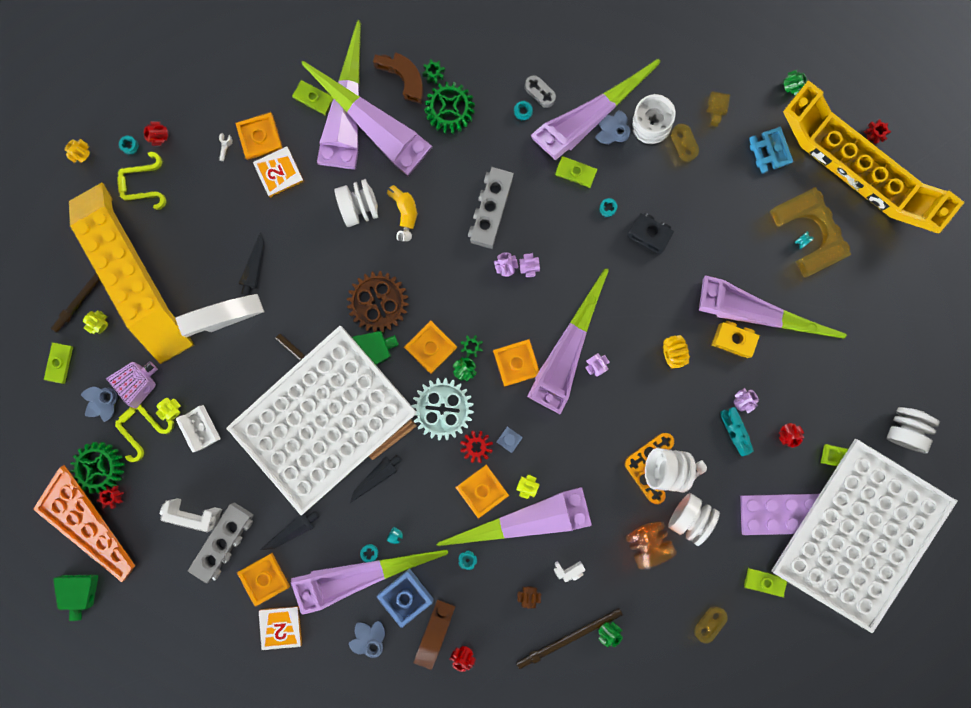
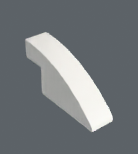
(219, 315)

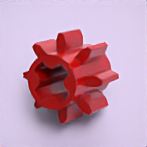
(155, 133)
(878, 134)
(791, 435)
(115, 494)
(462, 658)

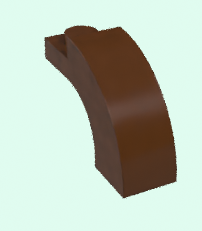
(406, 70)
(434, 635)

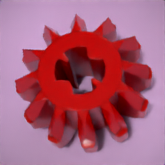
(483, 447)

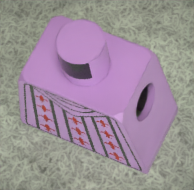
(133, 382)

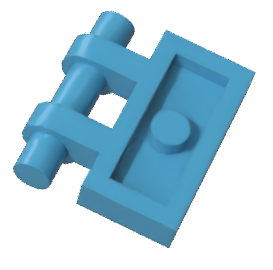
(776, 148)

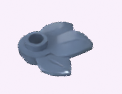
(610, 127)
(98, 403)
(365, 637)

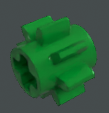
(433, 77)
(794, 82)
(473, 342)
(464, 369)
(610, 634)

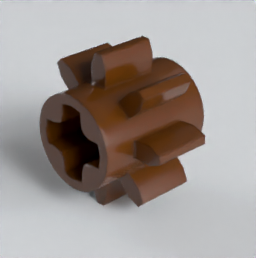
(529, 597)

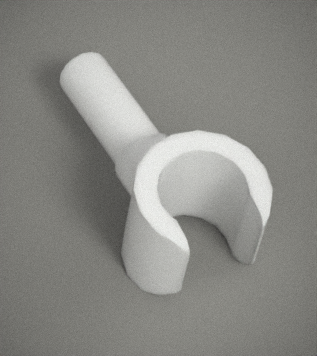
(225, 144)
(701, 468)

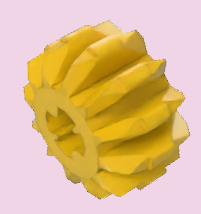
(676, 351)

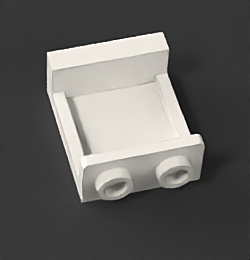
(171, 513)

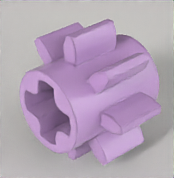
(506, 264)
(529, 265)
(597, 365)
(746, 400)

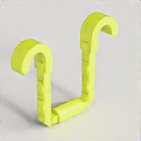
(122, 183)
(125, 416)

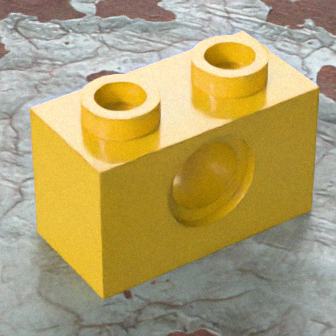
(724, 340)

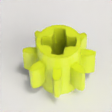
(95, 322)
(168, 409)
(527, 486)

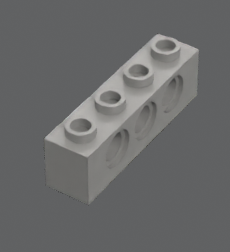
(503, 180)
(201, 567)

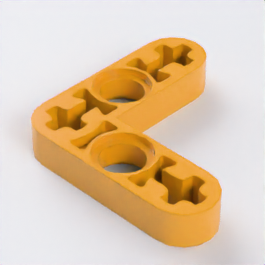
(640, 470)

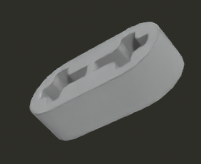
(543, 88)

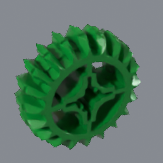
(459, 95)
(83, 462)

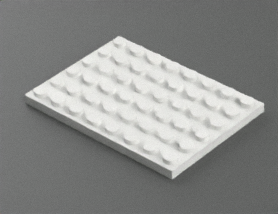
(321, 420)
(864, 535)

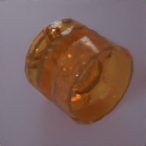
(652, 548)

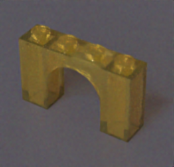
(811, 206)

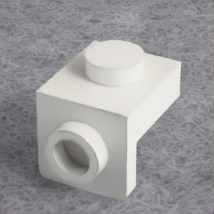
(573, 572)

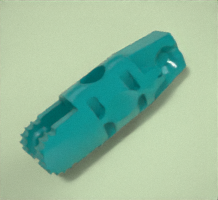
(737, 431)

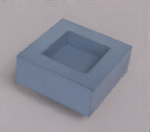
(509, 439)

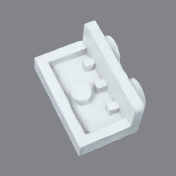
(198, 429)

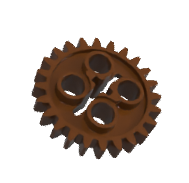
(362, 309)

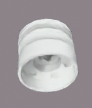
(656, 109)
(356, 203)
(912, 430)
(670, 470)
(697, 521)

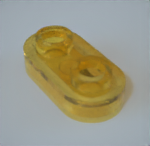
(686, 142)
(712, 625)

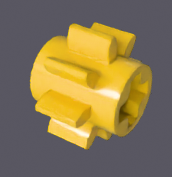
(77, 150)

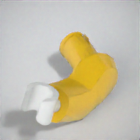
(408, 212)

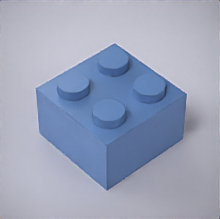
(405, 598)

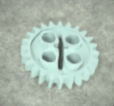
(444, 391)

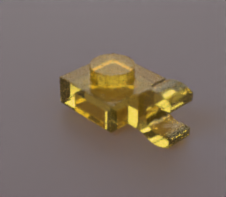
(718, 106)

